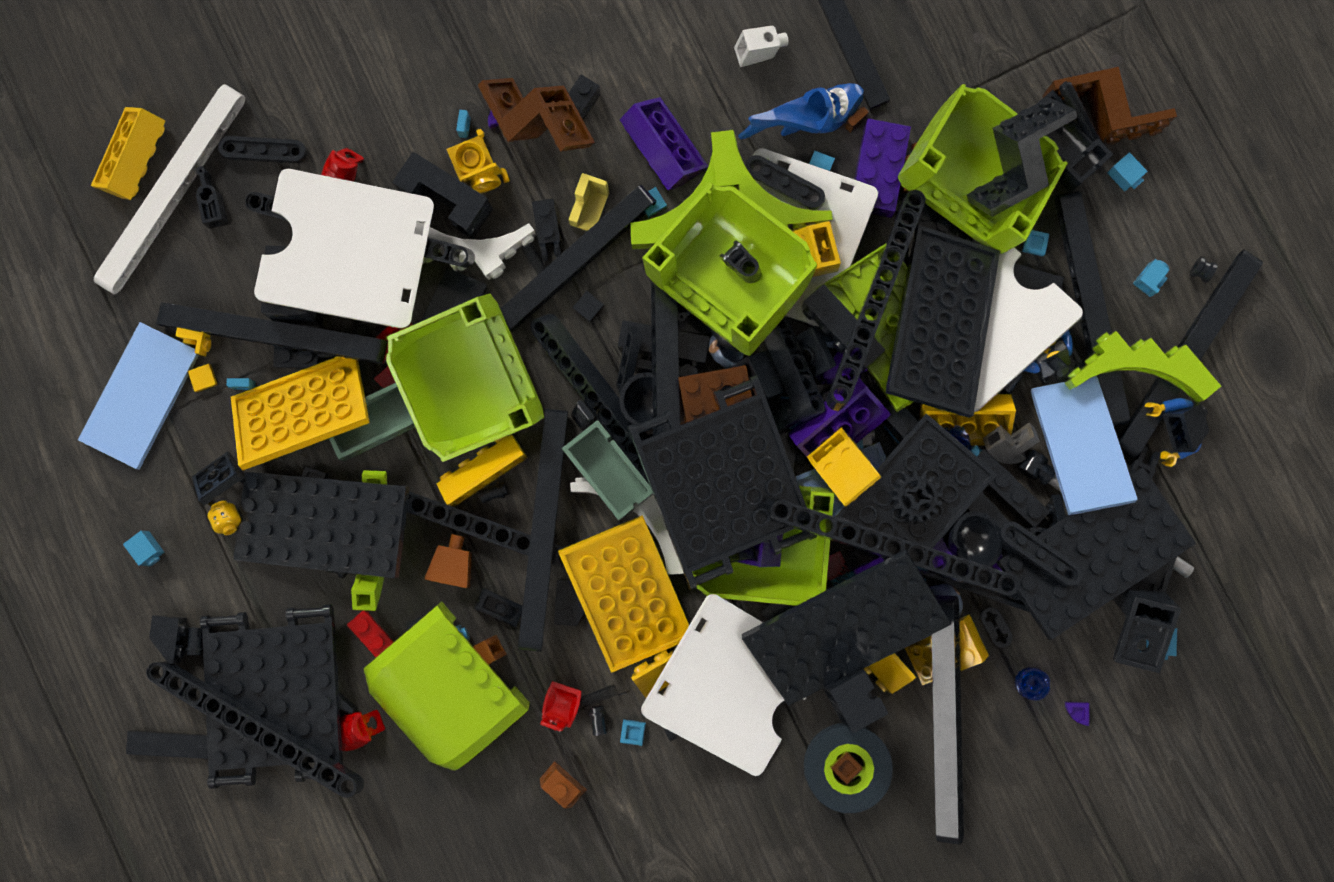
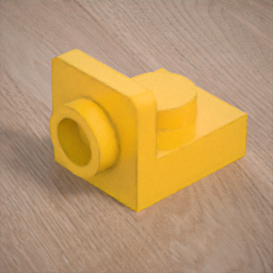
(199, 339)

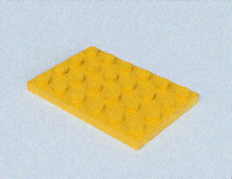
(298, 411)
(625, 593)

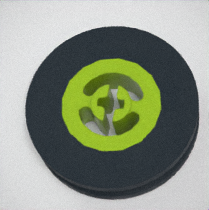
(872, 780)

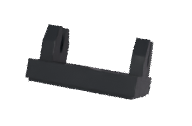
(203, 478)

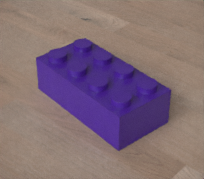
(881, 160)

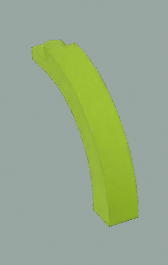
(368, 588)

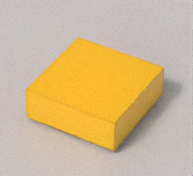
(202, 378)

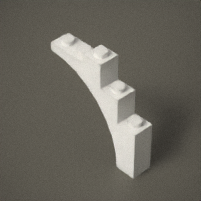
(487, 252)
(653, 519)

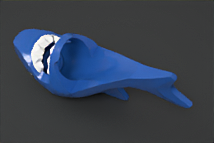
(814, 112)

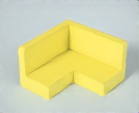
(590, 201)

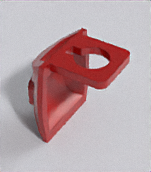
(340, 166)
(560, 706)
(355, 730)

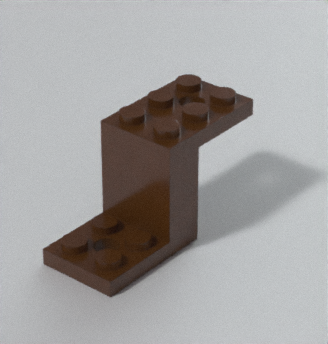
(1111, 108)
(535, 113)
(697, 392)

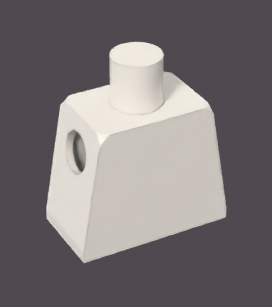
(759, 45)

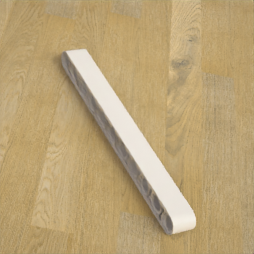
(169, 189)

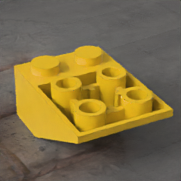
(822, 247)
(844, 467)
(971, 651)
(647, 674)

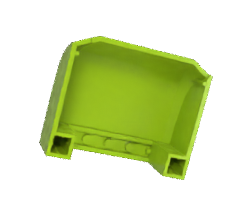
(962, 154)
(691, 272)
(463, 378)
(801, 567)
(442, 691)

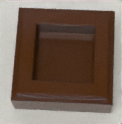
(856, 119)
(846, 767)

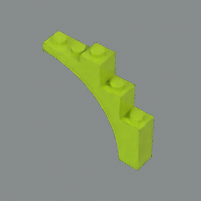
(732, 172)
(649, 231)
(1176, 365)

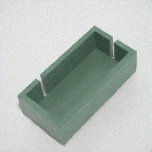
(387, 420)
(608, 470)

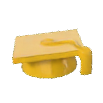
(470, 155)
(485, 178)

